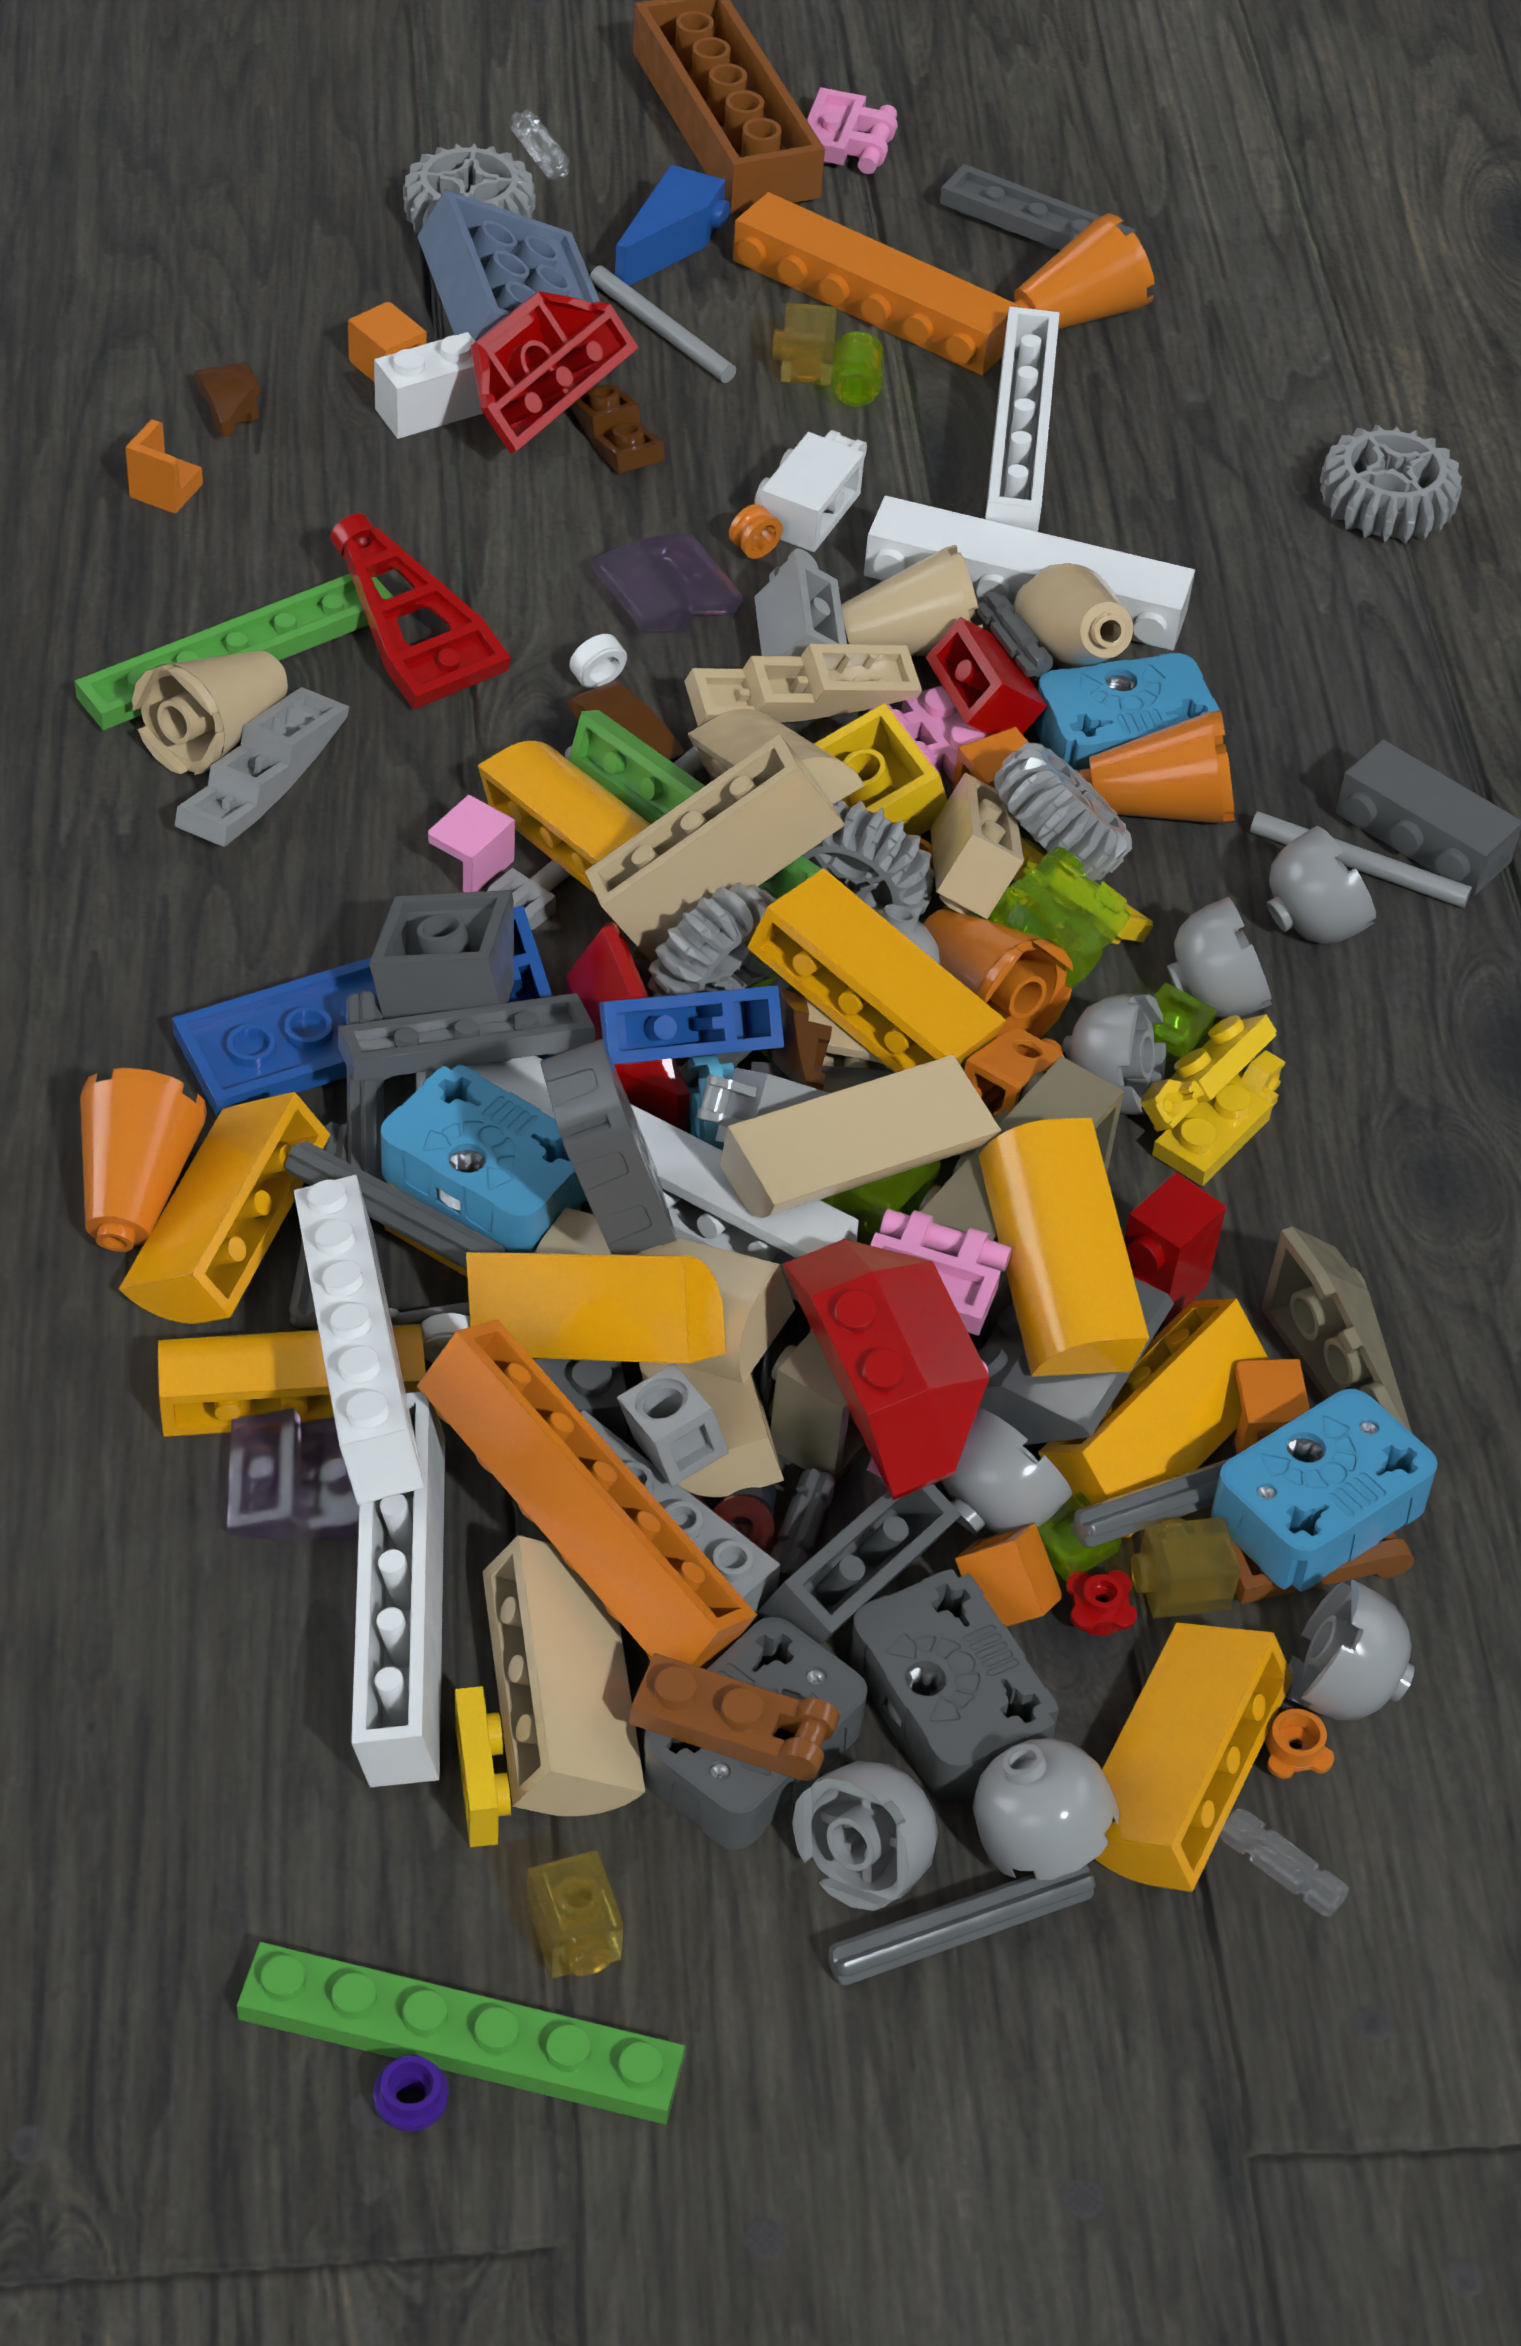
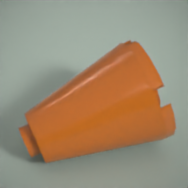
(1091, 276)
(1169, 773)
(1005, 968)
(133, 1150)

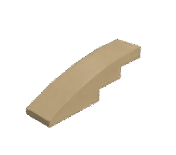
(814, 686)

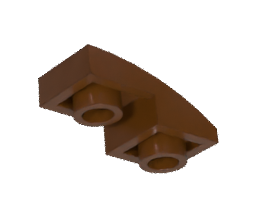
(615, 429)
(630, 713)

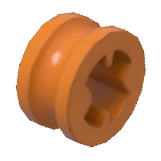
(755, 531)

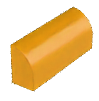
(558, 806)
(871, 977)
(223, 1212)
(1067, 1249)
(600, 1305)
(239, 1376)
(1170, 1409)
(1190, 1750)

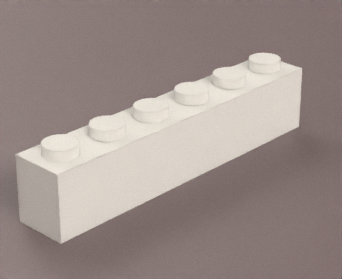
(1022, 418)
(1007, 557)
(358, 1341)
(401, 1620)

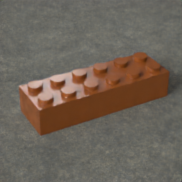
(728, 100)

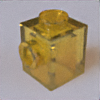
(806, 344)
(1186, 1567)
(575, 1915)

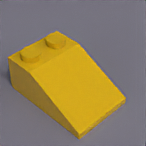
(891, 768)

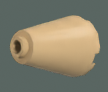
(913, 605)
(1074, 615)
(200, 706)

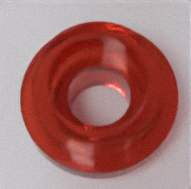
(756, 1511)

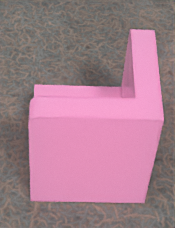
(478, 838)

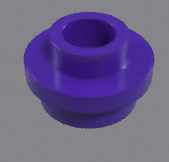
(410, 2074)

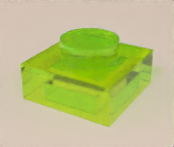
(1183, 1018)
(1064, 1547)

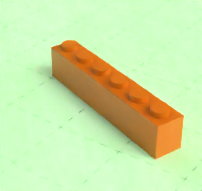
(872, 282)
(584, 1497)

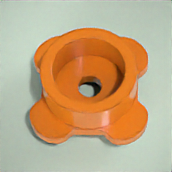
(1303, 1729)

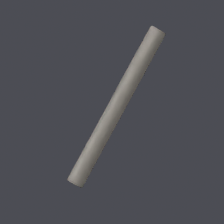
(663, 324)
(1371, 863)

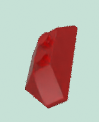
(545, 361)
(609, 974)
(894, 1356)

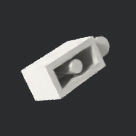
(427, 385)
(814, 487)

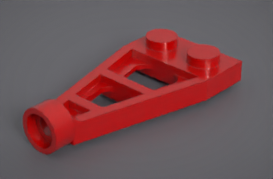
(435, 666)

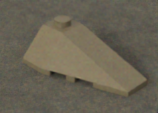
(1329, 1320)

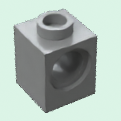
(673, 1424)

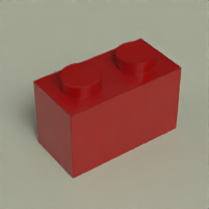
(984, 680)
(1175, 1240)

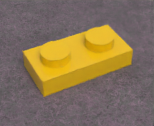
(483, 1791)

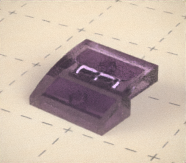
(667, 582)
(289, 1480)

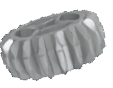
(469, 172)
(1390, 483)
(1062, 809)
(876, 859)
(711, 945)

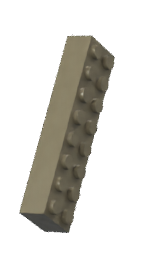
(808, 1410)

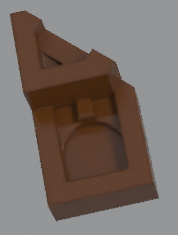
(231, 395)
(803, 1042)

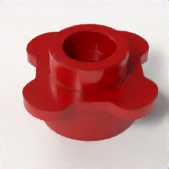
(1096, 1616)

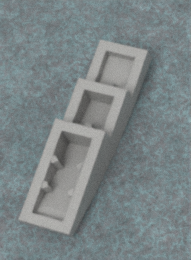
(263, 768)

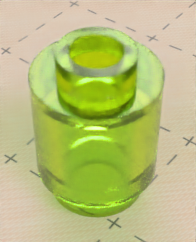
(857, 368)

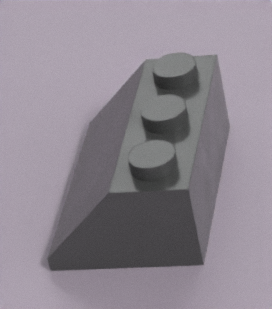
(1054, 1405)

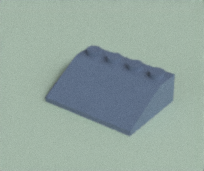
(495, 260)

